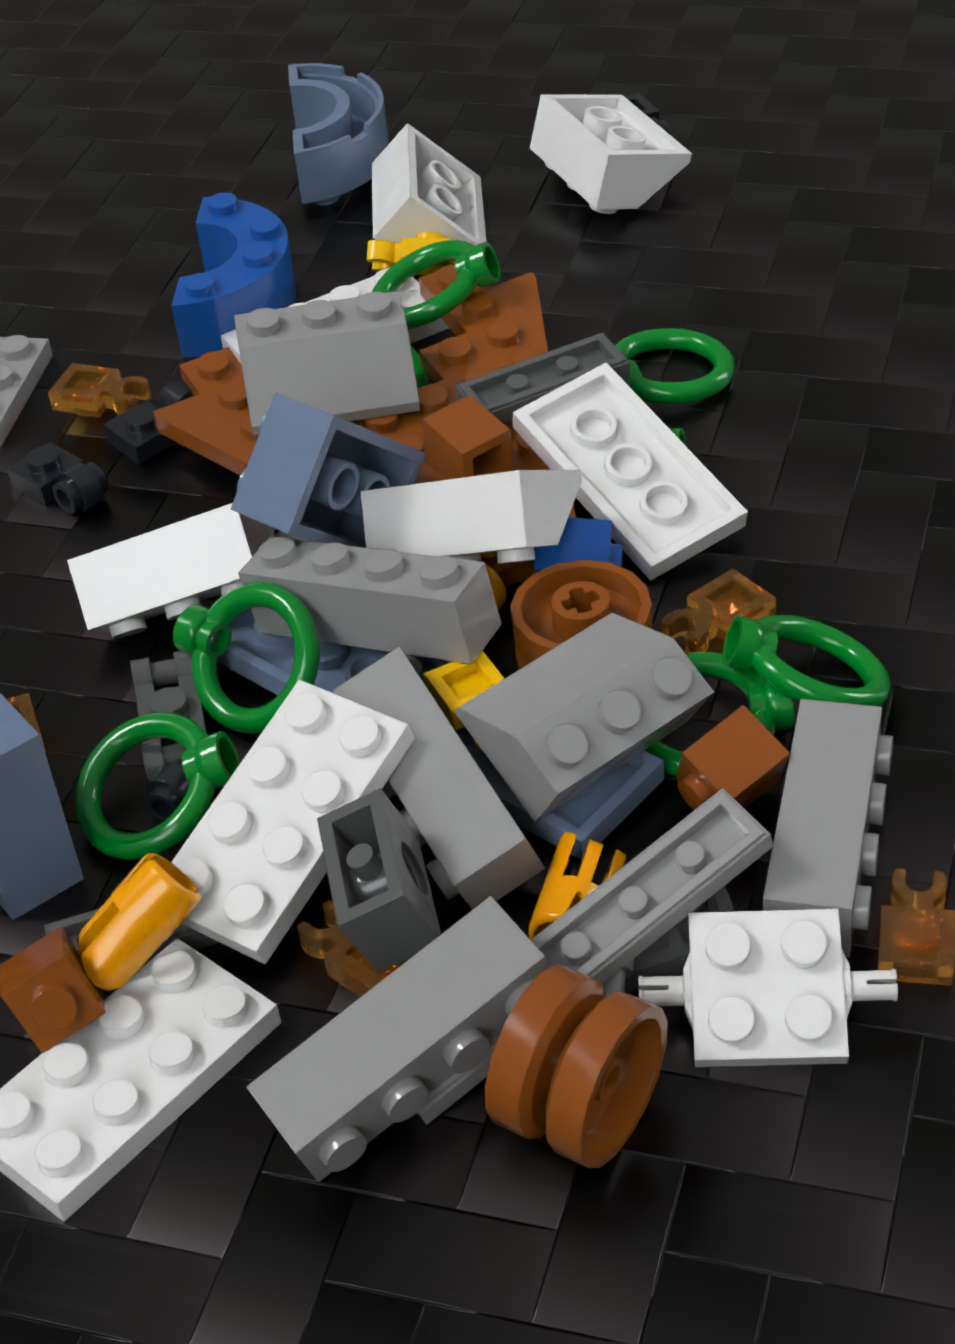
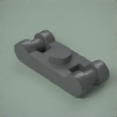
(178, 700)

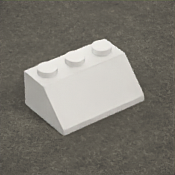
(605, 149)
(424, 190)
(472, 514)
(164, 570)

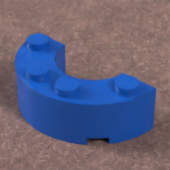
(244, 267)

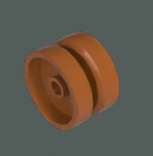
(569, 599)
(576, 1065)

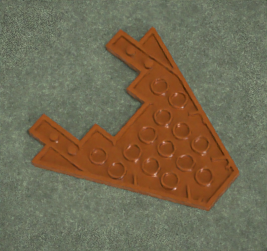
(491, 330)

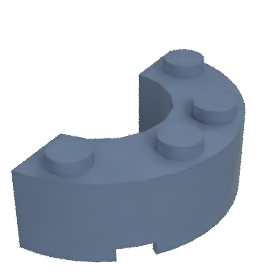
(336, 131)

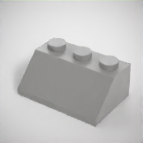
(331, 355)
(584, 710)

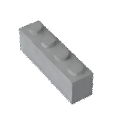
(380, 597)
(444, 790)
(827, 813)
(399, 1040)

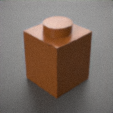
(466, 441)
(732, 756)
(50, 990)

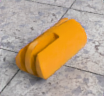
(563, 892)
(135, 921)

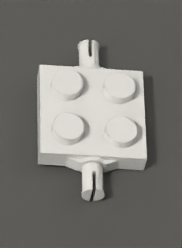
(768, 988)

